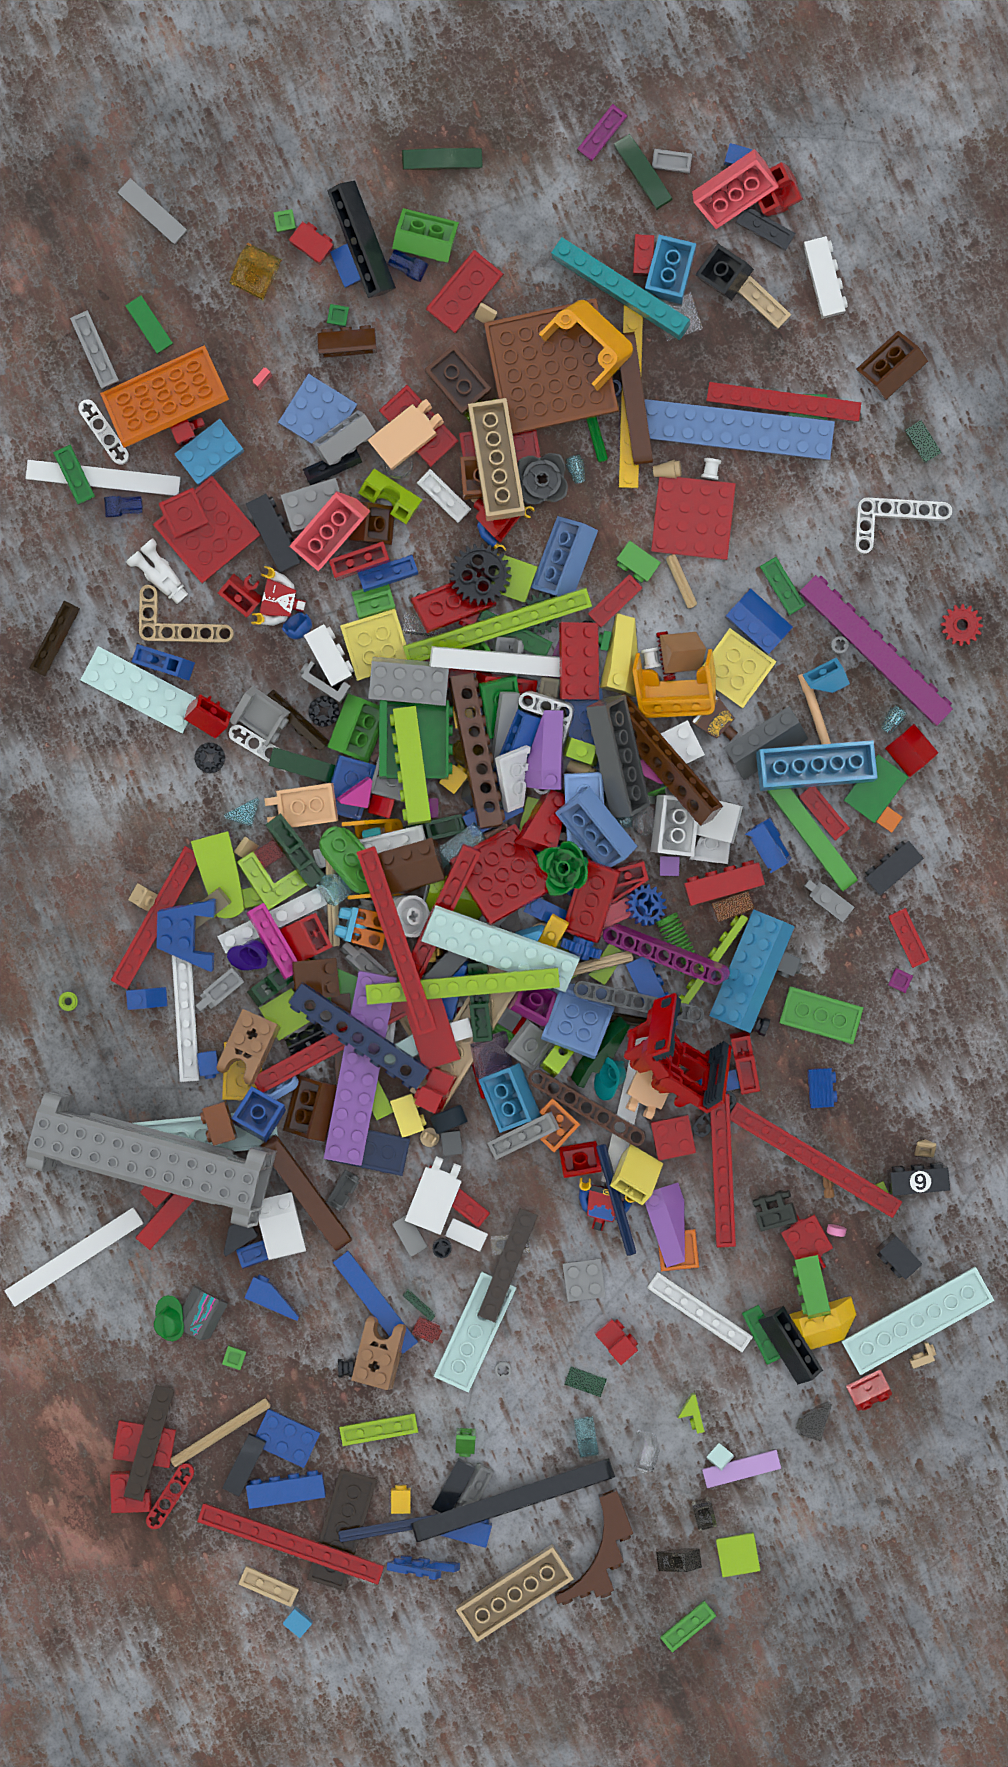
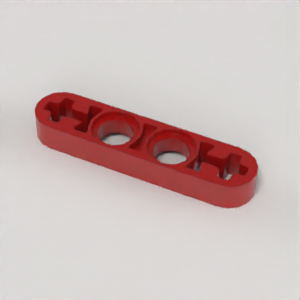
(168, 1494)

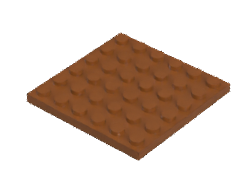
(548, 379)

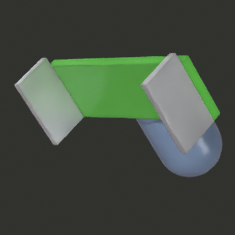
(663, 789)

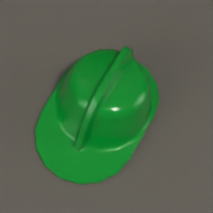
(169, 1318)

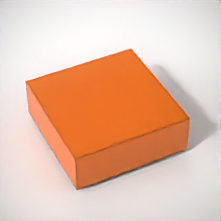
(889, 819)

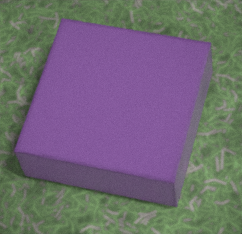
(669, 866)

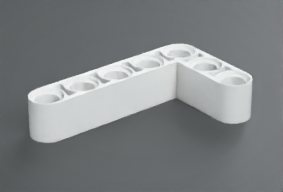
(894, 513)
(556, 704)

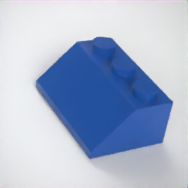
(758, 621)

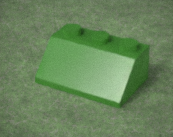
(425, 235)
(356, 728)

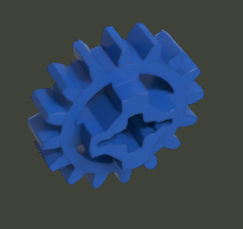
(643, 907)
(581, 947)

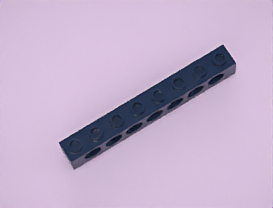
(305, 993)

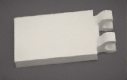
(434, 1197)

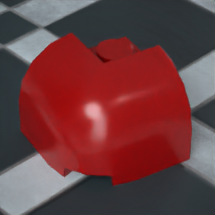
(783, 196)

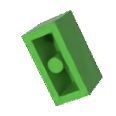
(638, 562)

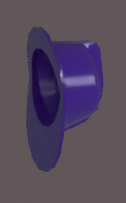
(248, 956)

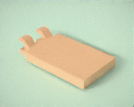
(405, 434)
(306, 805)
(642, 1092)

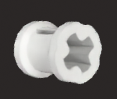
(711, 468)
(651, 658)

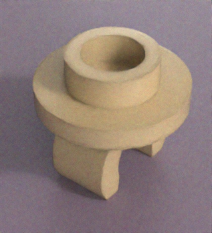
(429, 1137)

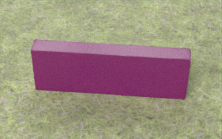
(602, 132)

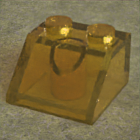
(255, 271)

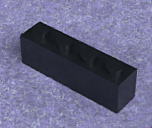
(273, 533)
(790, 1345)

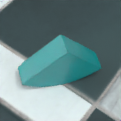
(371, 832)

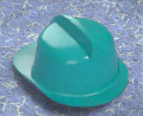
(609, 1078)

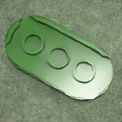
(340, 850)

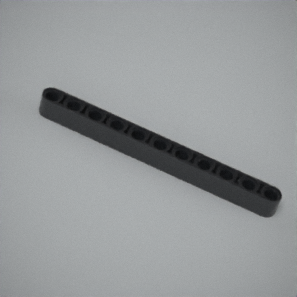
(512, 1500)

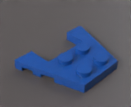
(177, 932)
(422, 1566)

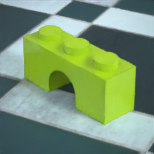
(381, 486)

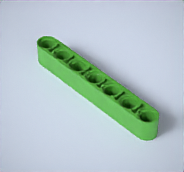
(814, 837)

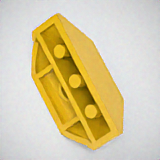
(827, 1328)

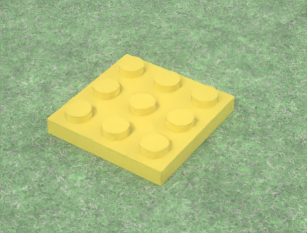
(373, 637)
(739, 667)

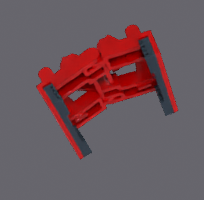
(664, 1052)

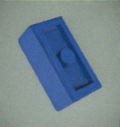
(345, 265)

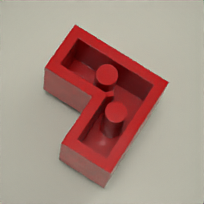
(436, 1091)
(617, 1341)
(121, 1504)

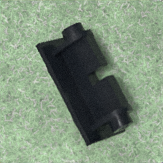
(298, 1041)

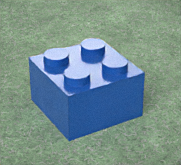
(258, 1114)

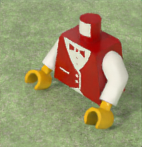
(278, 599)

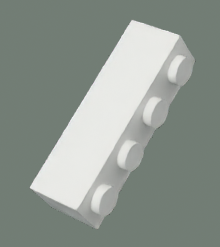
(824, 277)

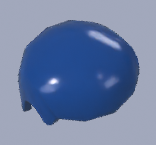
(297, 626)

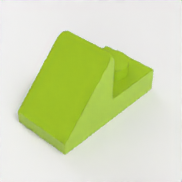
(691, 1408)

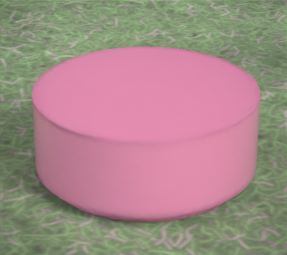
(836, 1230)

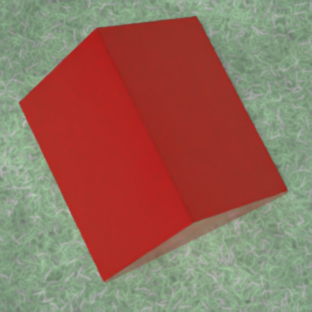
(911, 750)
(580, 1159)

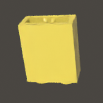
(636, 1174)

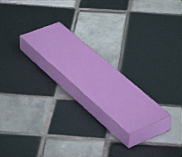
(742, 1468)

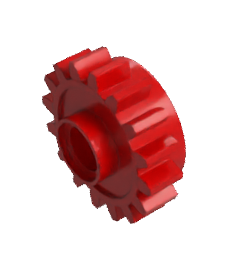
(968, 617)

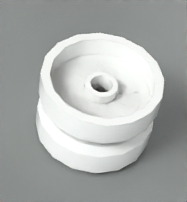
(412, 914)

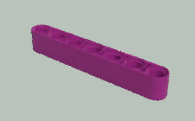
(675, 954)

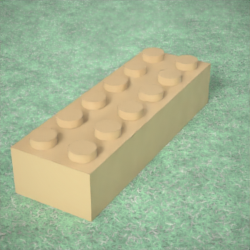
(496, 459)
(514, 1592)

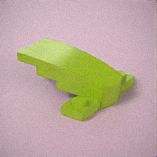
(219, 869)

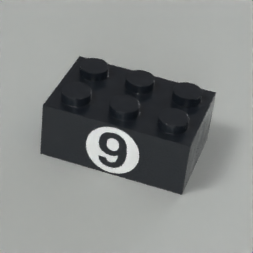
(918, 1179)

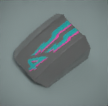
(202, 1313)

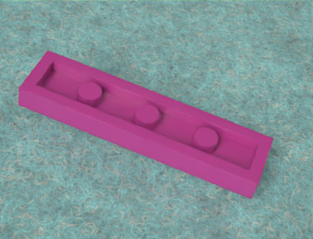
(272, 939)

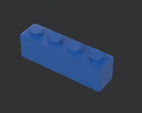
(520, 733)
(645, 978)
(285, 1490)

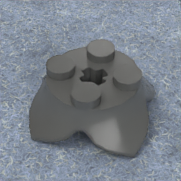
(550, 465)

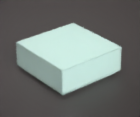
(720, 1456)

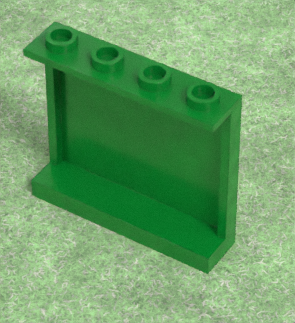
(434, 738)

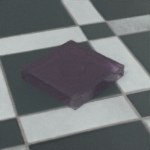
(491, 1055)

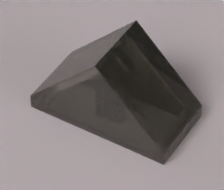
(704, 1514)

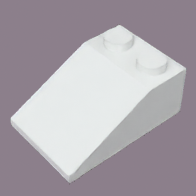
(281, 1226)

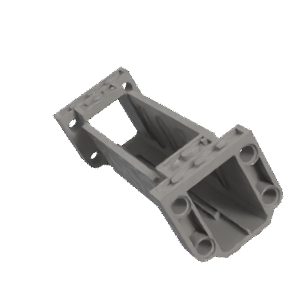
(149, 1158)

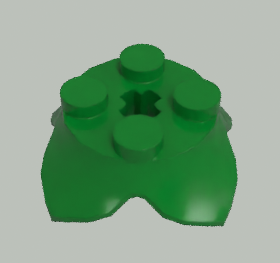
(553, 862)

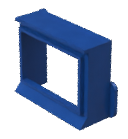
(769, 845)

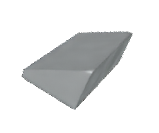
(409, 1236)

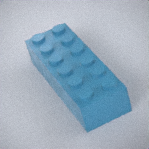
(816, 765)
(752, 971)

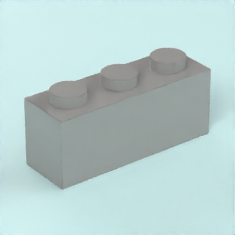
(344, 438)

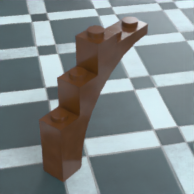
(608, 1556)

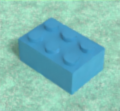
(209, 452)

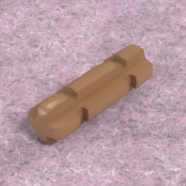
(828, 1185)

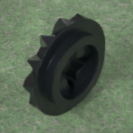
(323, 720)
(210, 748)

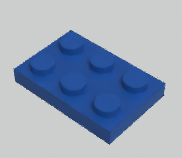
(346, 775)
(287, 1438)

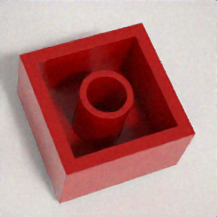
(673, 1137)

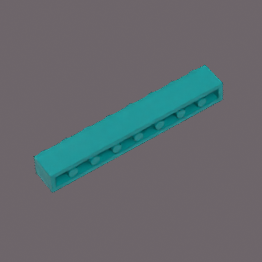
(620, 288)

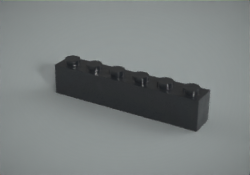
(361, 239)

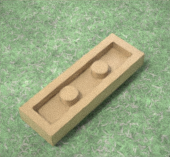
(764, 302)
(268, 1586)

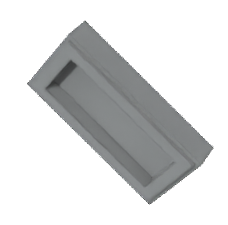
(671, 161)

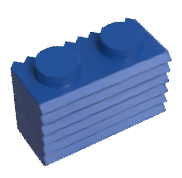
(821, 1087)

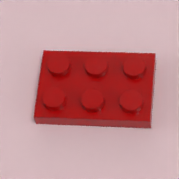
(128, 1439)

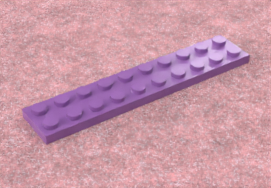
(357, 1079)

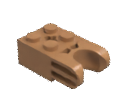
(251, 1051)
(377, 1349)

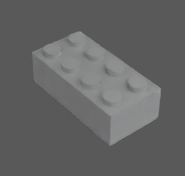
(408, 681)

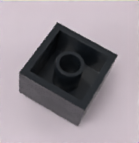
(724, 272)
(899, 1256)

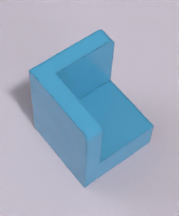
(298, 1622)

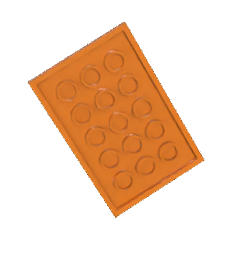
(164, 396)

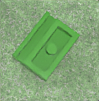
(373, 601)

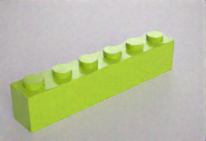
(411, 765)

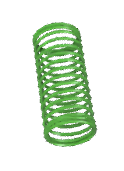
(669, 919)

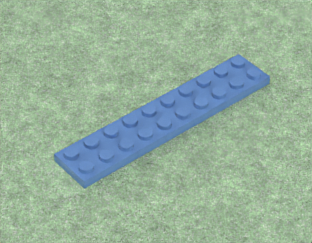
(739, 429)

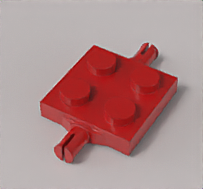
(807, 1239)

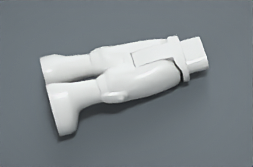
(161, 575)

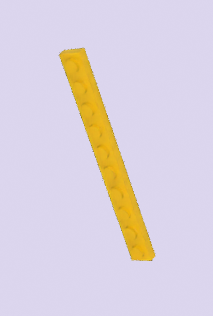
(627, 470)

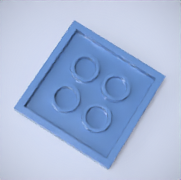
(316, 410)
(577, 1023)

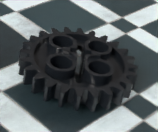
(470, 588)

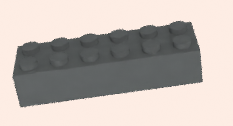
(618, 756)

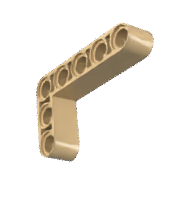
(176, 628)

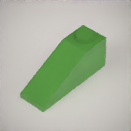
(465, 1441)

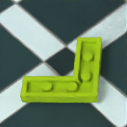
(268, 891)

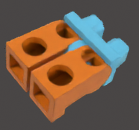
(356, 927)

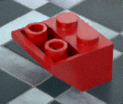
(306, 937)

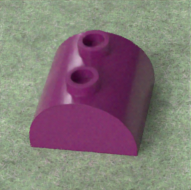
(534, 1005)

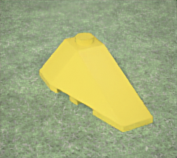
(620, 657)

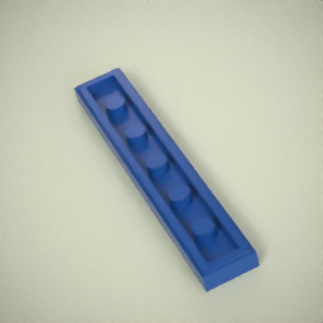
(372, 1297)

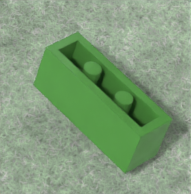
(811, 1287)

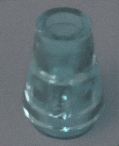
(576, 468)
(893, 719)

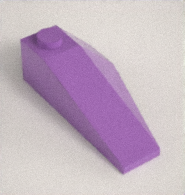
(546, 753)
(667, 1218)

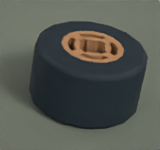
(448, 1119)

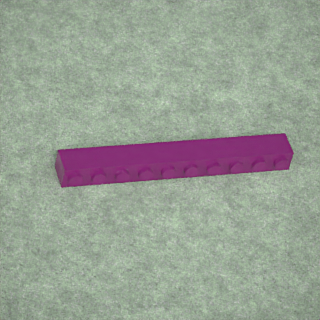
(875, 650)

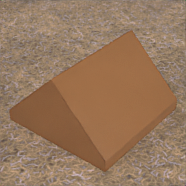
(682, 652)

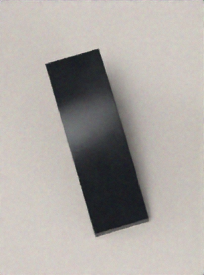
(244, 1464)
(453, 1486)

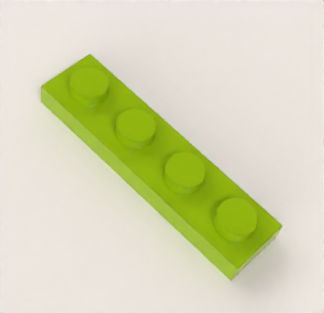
(378, 1429)

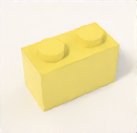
(408, 1115)

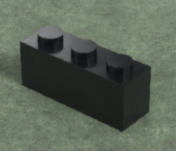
(893, 867)

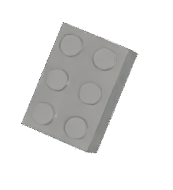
(306, 502)

